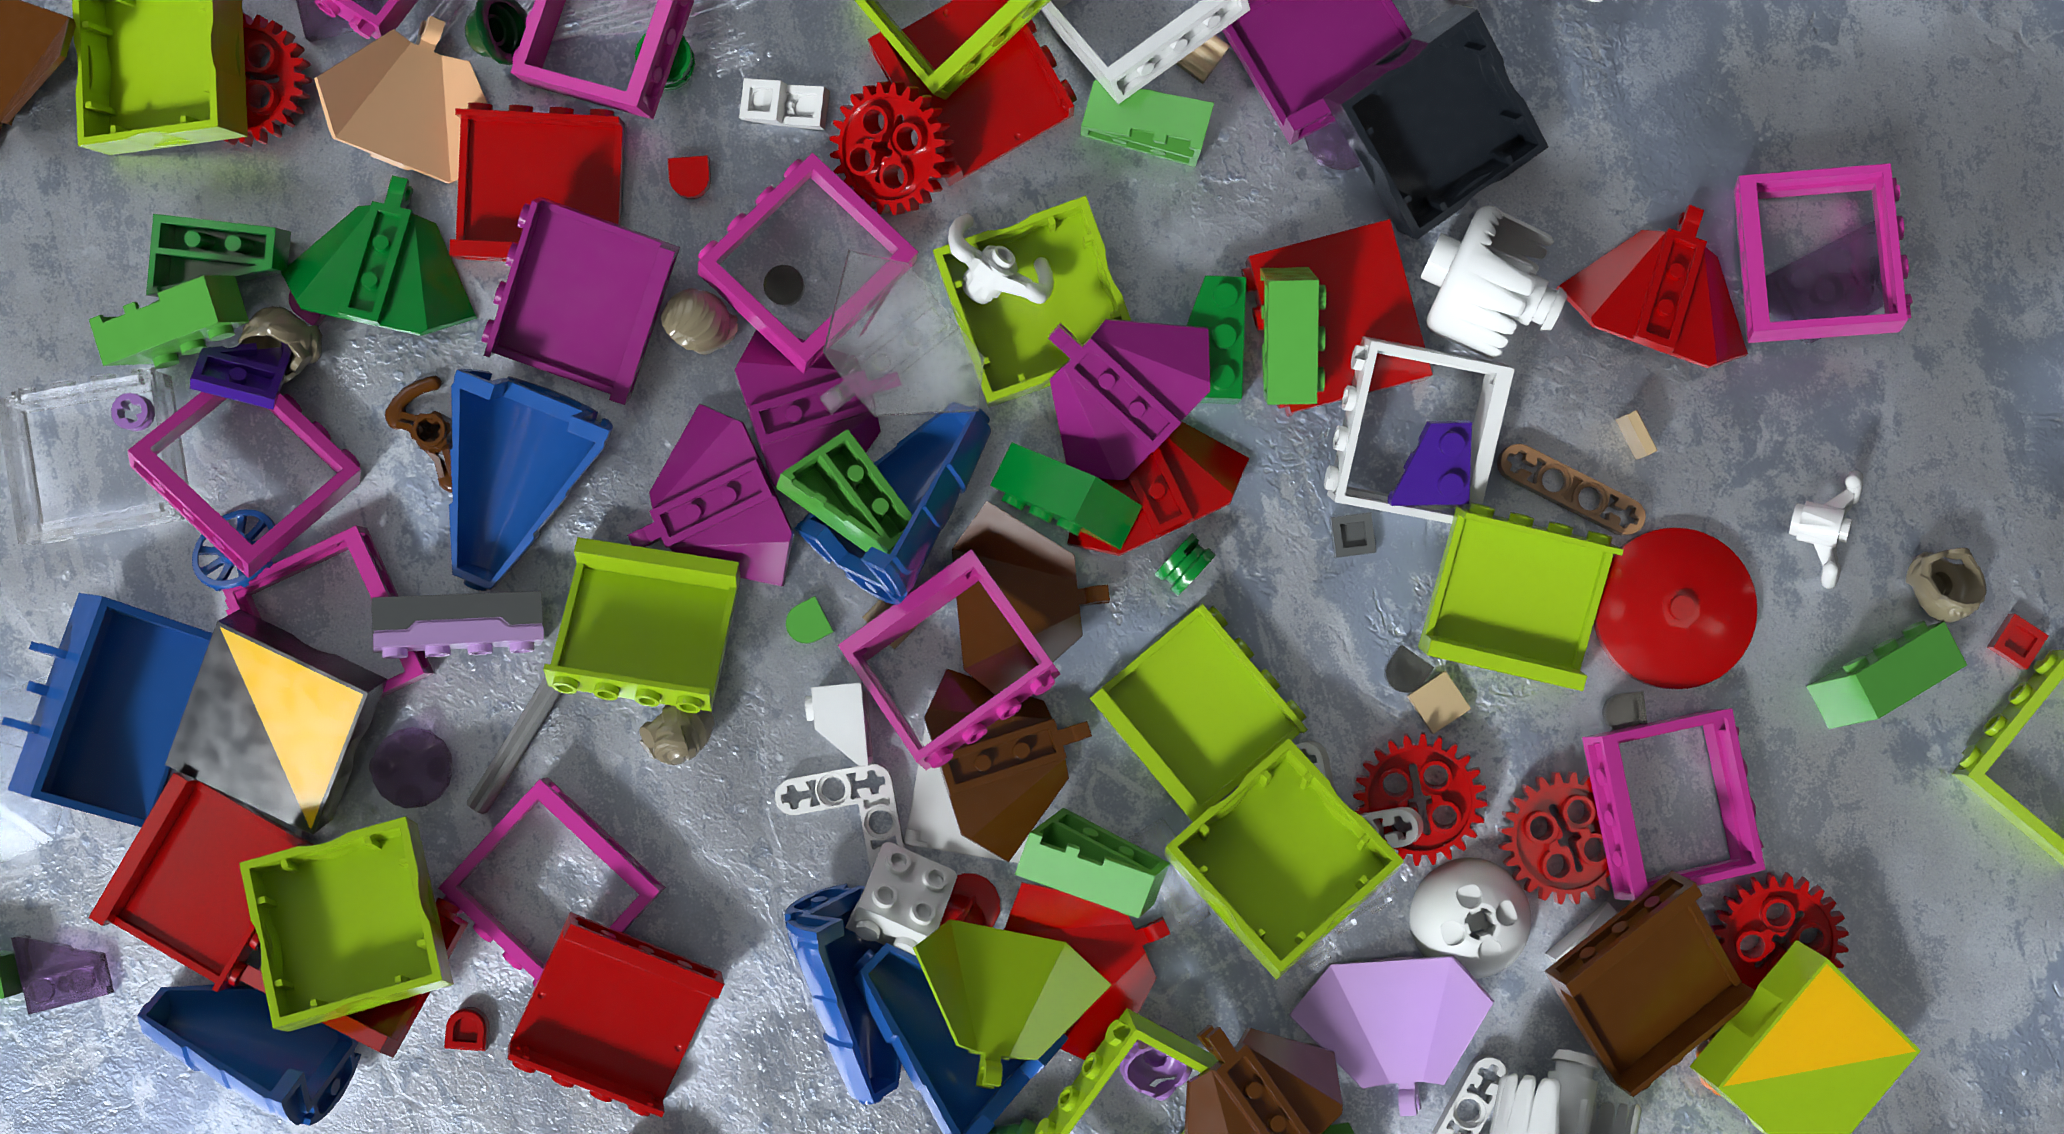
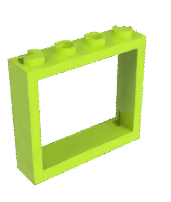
(965, 59)
(1998, 734)
(1104, 1061)

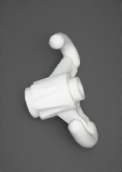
(996, 269)
(1827, 525)

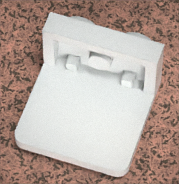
(902, 898)

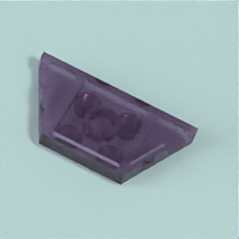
(1829, 282)

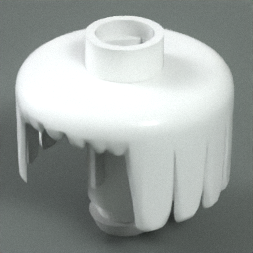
(1490, 280)
(1561, 1103)

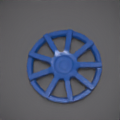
(222, 582)

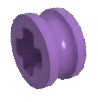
(121, 404)

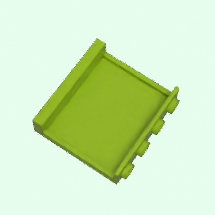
(1517, 596)
(644, 625)
(1198, 711)

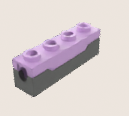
(457, 622)

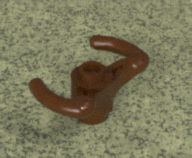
(429, 430)

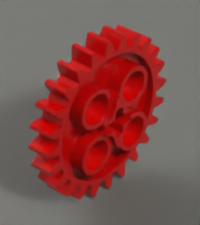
(284, 63)
(891, 147)
(1456, 791)
(1532, 853)
(1748, 917)

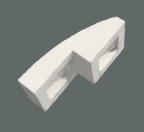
(784, 104)

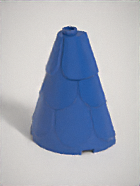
(511, 468)
(928, 475)
(827, 959)
(233, 1042)
(940, 1070)

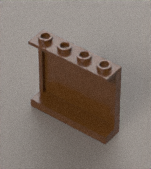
(1649, 984)

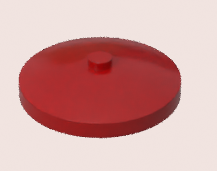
(1676, 609)

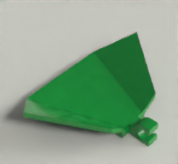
(382, 270)

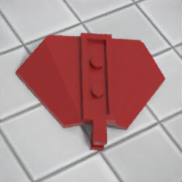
(1662, 295)
(1175, 486)
(1104, 941)

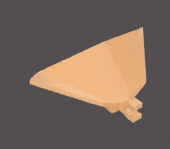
(402, 101)

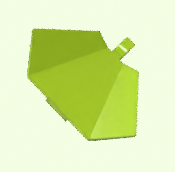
(1005, 991)

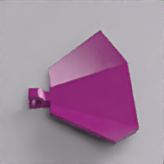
(1126, 391)
(789, 409)
(719, 501)

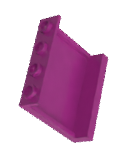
(1309, 49)
(580, 297)

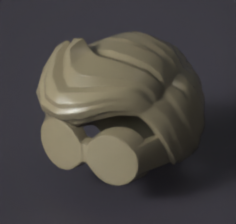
(699, 321)
(277, 325)
(1944, 588)
(676, 735)

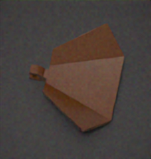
(30, 50)
(1039, 585)
(1009, 774)
(1263, 1086)

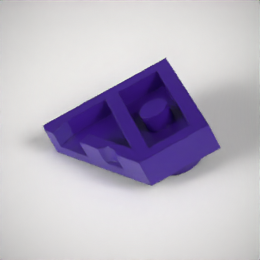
(242, 373)
(1438, 467)

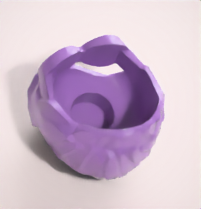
(1146, 1064)

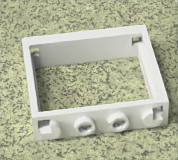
(1153, 54)
(1484, 430)

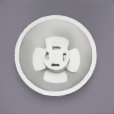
(1451, 907)

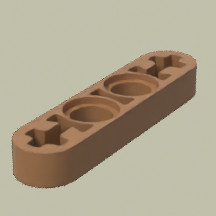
(1572, 485)

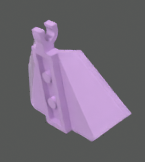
(1395, 1020)

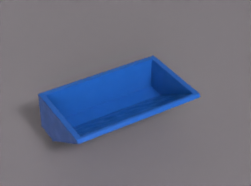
(108, 710)

